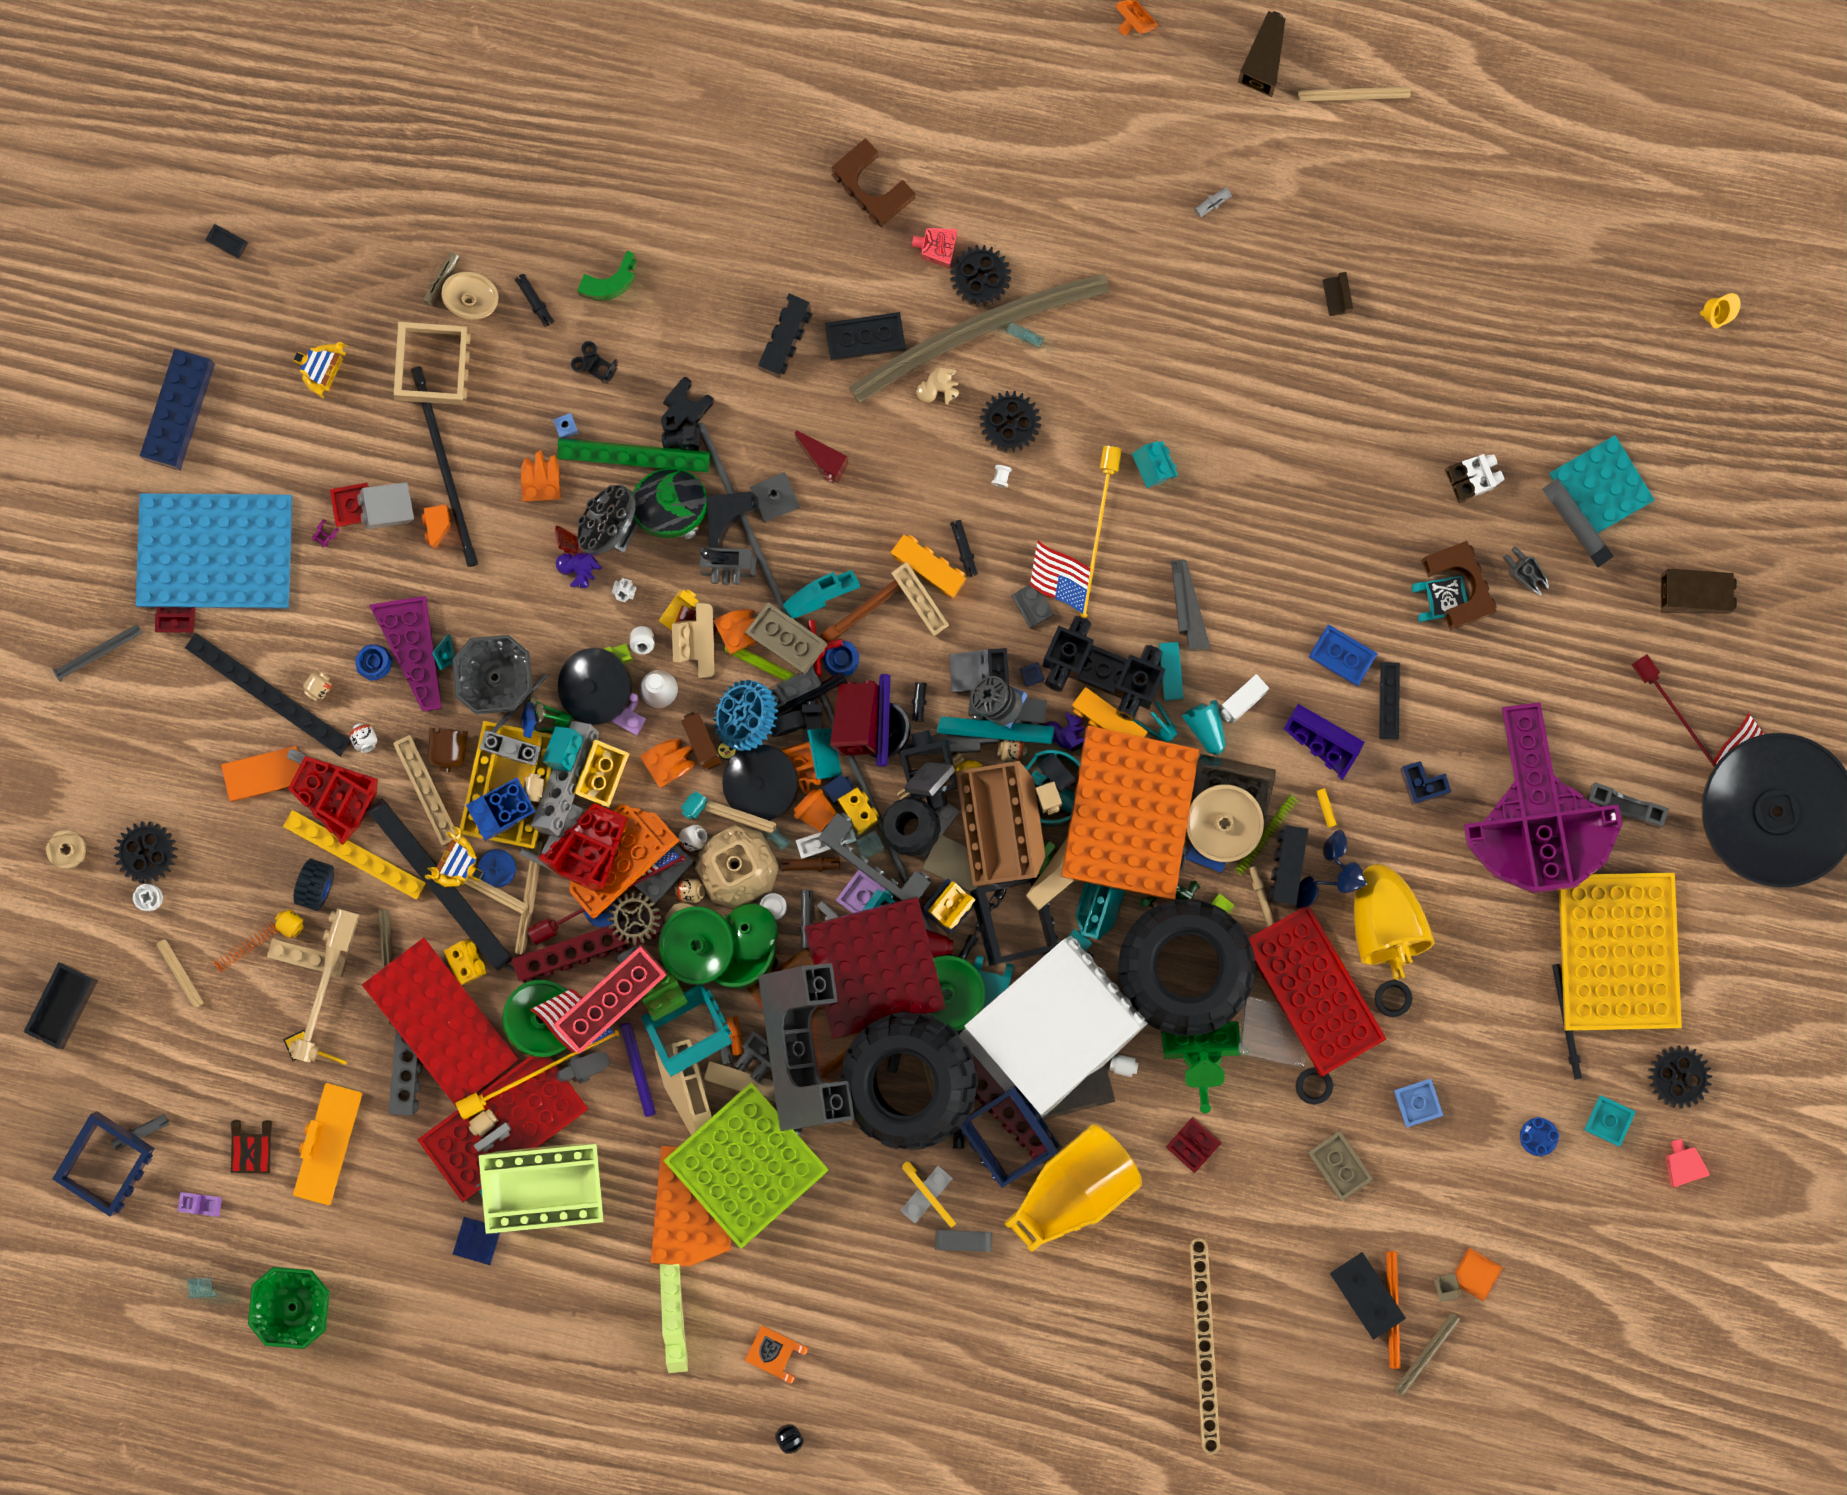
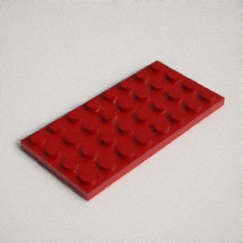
(1315, 991)
(439, 1022)
(532, 1109)

